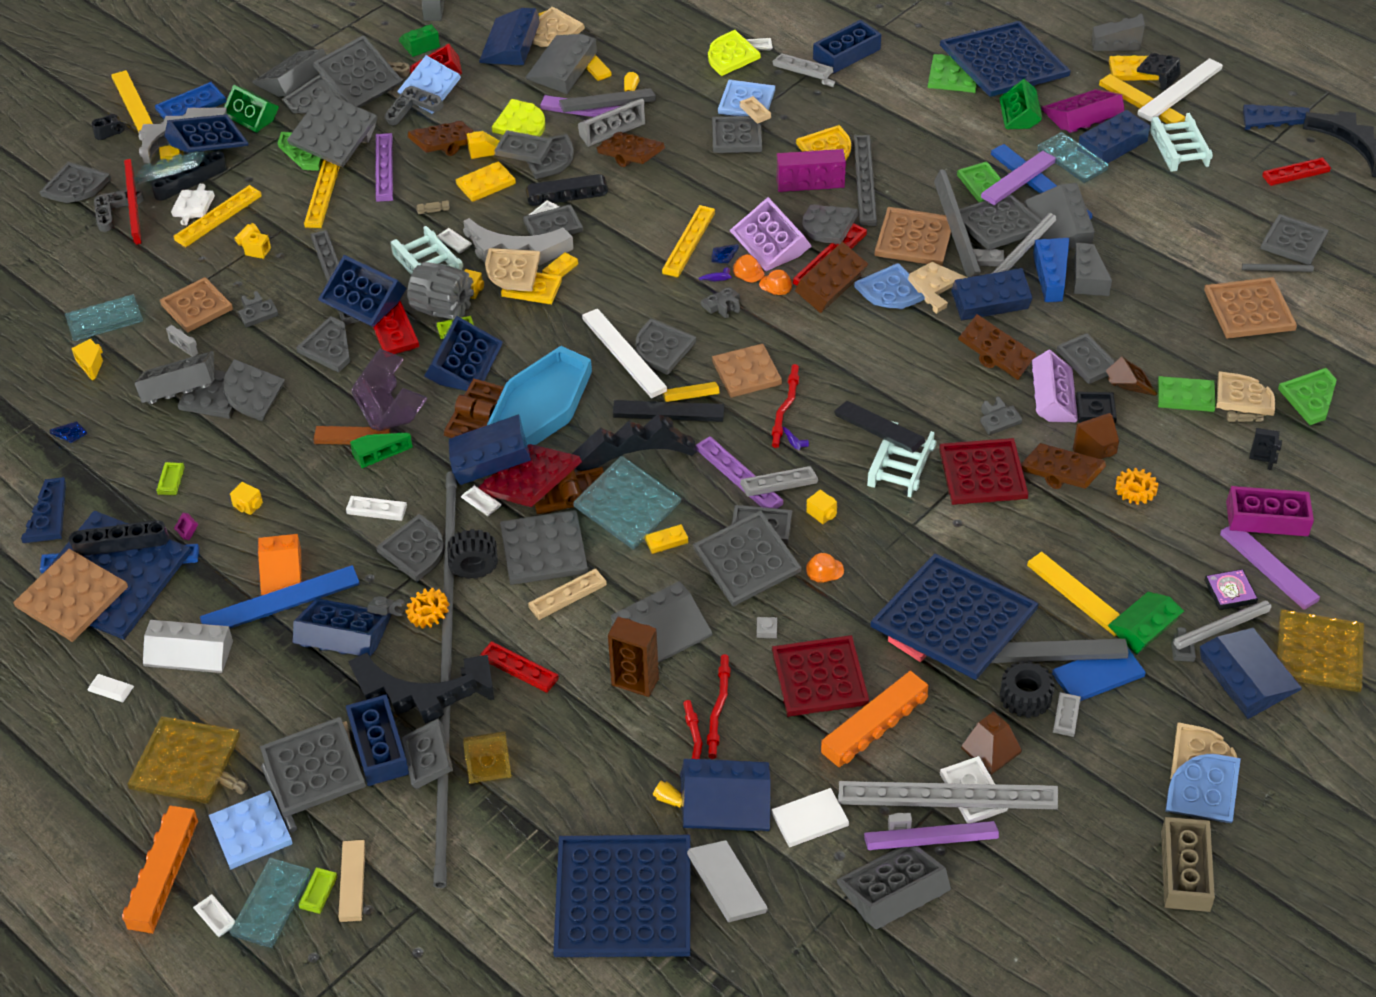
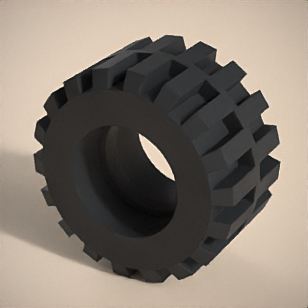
(472, 554)
(1026, 702)

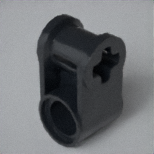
(106, 127)

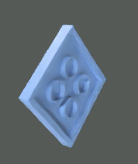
(432, 78)
(740, 90)
(250, 829)

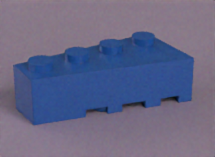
(1051, 265)

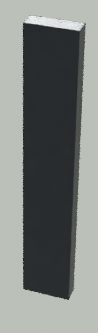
(673, 410)
(880, 426)

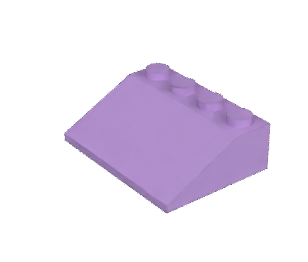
(770, 236)

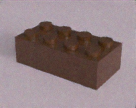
(831, 277)
(633, 656)

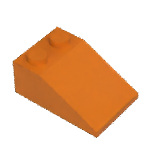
(279, 562)

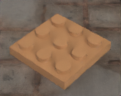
(196, 304)
(746, 370)

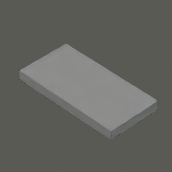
(727, 881)

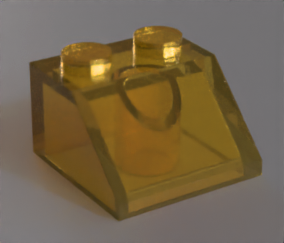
(487, 757)

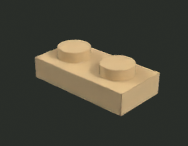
(755, 109)

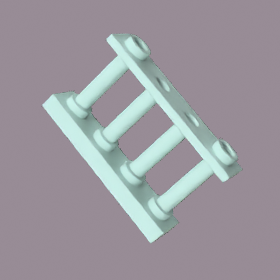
(1169, 150)
(409, 261)
(882, 461)

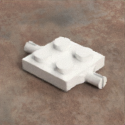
(192, 204)

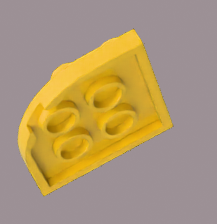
(826, 139)

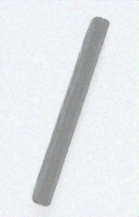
(1023, 247)
(1222, 624)

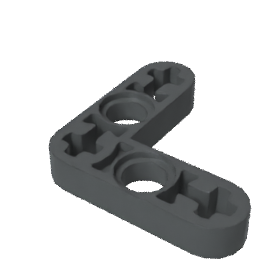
(395, 114)
(110, 203)

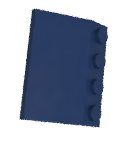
(511, 37)
(204, 133)
(361, 291)
(463, 355)
(488, 450)
(339, 627)
(1248, 671)
(725, 794)

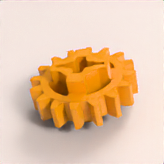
(1136, 486)
(427, 608)

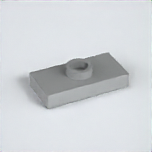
(1066, 714)

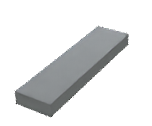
(803, 66)
(779, 481)

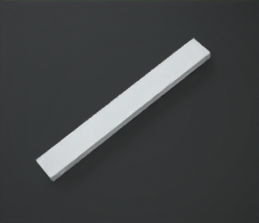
(1179, 89)
(624, 353)

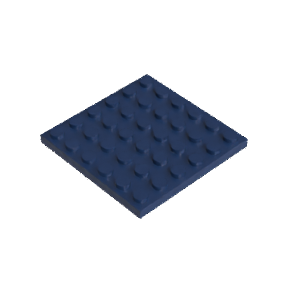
(1003, 57)
(142, 569)
(954, 616)
(622, 896)

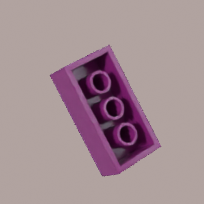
(810, 170)
(1269, 511)

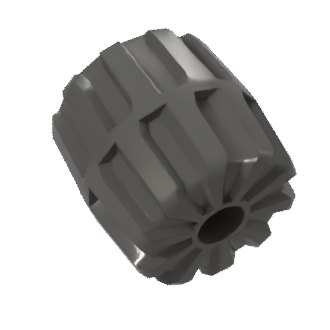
(440, 290)

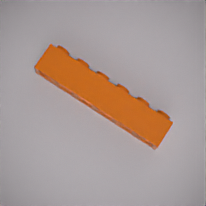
(874, 719)
(160, 869)

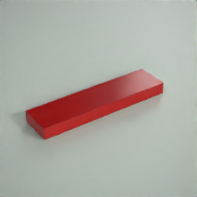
(1296, 171)
(520, 667)

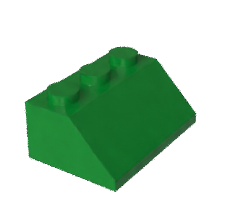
(1020, 106)
(250, 109)
(1146, 620)

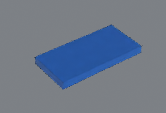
(201, 97)
(1097, 676)

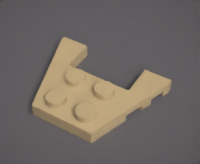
(932, 281)

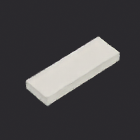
(376, 508)

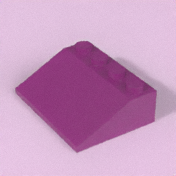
(1084, 109)

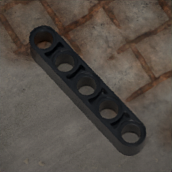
(174, 183)
(567, 189)
(119, 538)

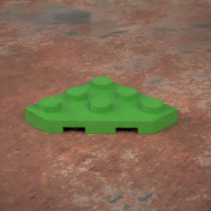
(949, 75)
(300, 157)
(1310, 394)

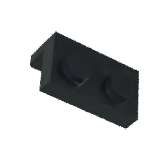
(1265, 446)

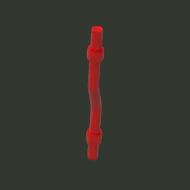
(777, 430)
(692, 721)
(713, 736)

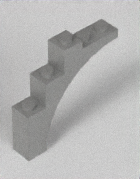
(153, 134)
(549, 244)

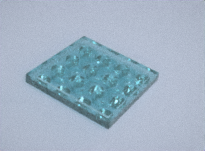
(627, 502)

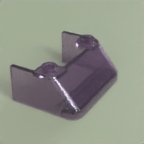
(374, 396)

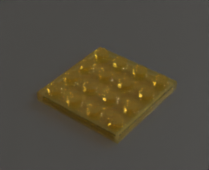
(1321, 650)
(184, 759)

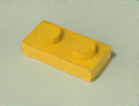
(561, 265)
(666, 539)

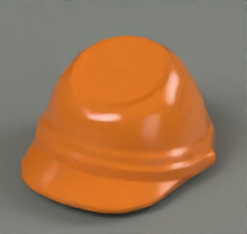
(748, 269)
(776, 283)
(824, 568)

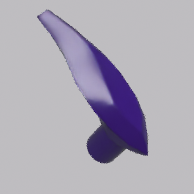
(721, 276)
(794, 441)

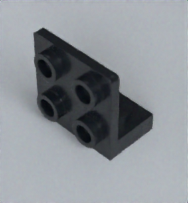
(1164, 66)

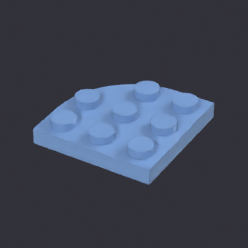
(889, 288)
(1205, 788)

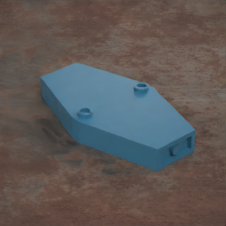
(545, 393)

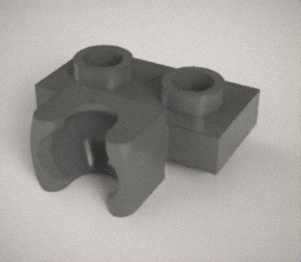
(723, 301)
(256, 310)
(997, 417)

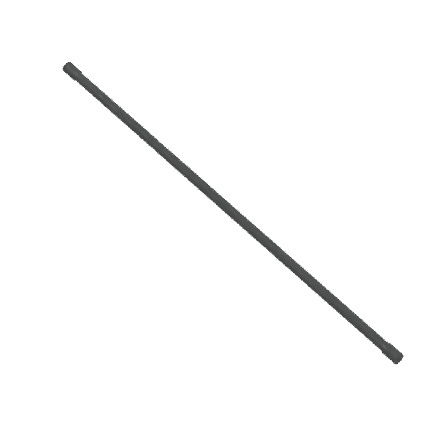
(440, 867)

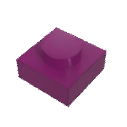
(186, 526)

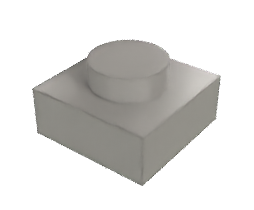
(766, 627)
(899, 821)

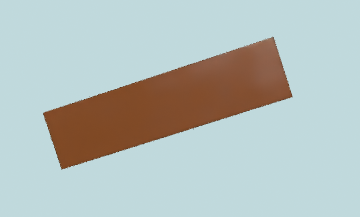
(342, 434)

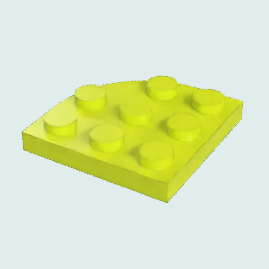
(731, 53)
(520, 118)

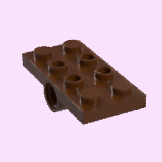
(441, 137)
(630, 148)
(996, 347)
(473, 408)
(1062, 466)
(567, 490)

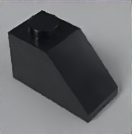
(480, 670)

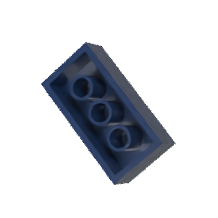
(847, 46)
(1115, 136)
(991, 294)
(377, 740)

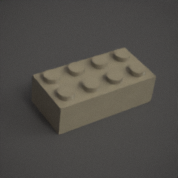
(1187, 864)

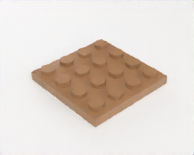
(913, 236)
(1250, 307)
(70, 595)

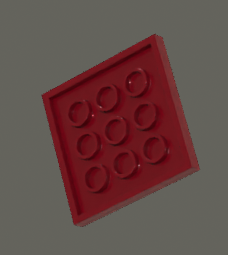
(983, 471)
(533, 479)
(820, 676)

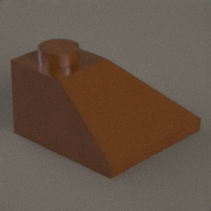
(1130, 377)
(1096, 437)
(992, 742)

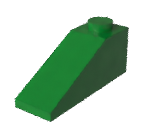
(378, 447)

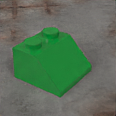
(420, 40)

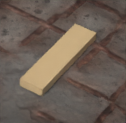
(567, 594)
(352, 881)

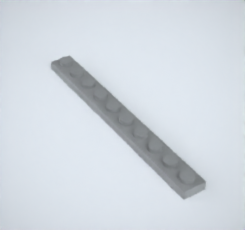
(948, 795)

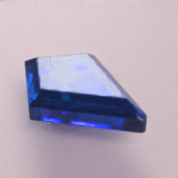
(724, 254)
(69, 432)

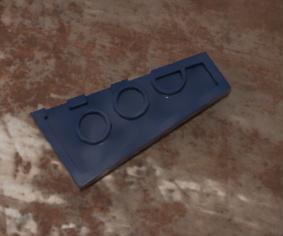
(1272, 115)
(48, 513)

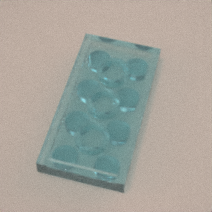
(1073, 157)
(167, 167)
(103, 317)
(270, 902)

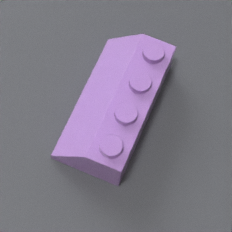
(1054, 388)

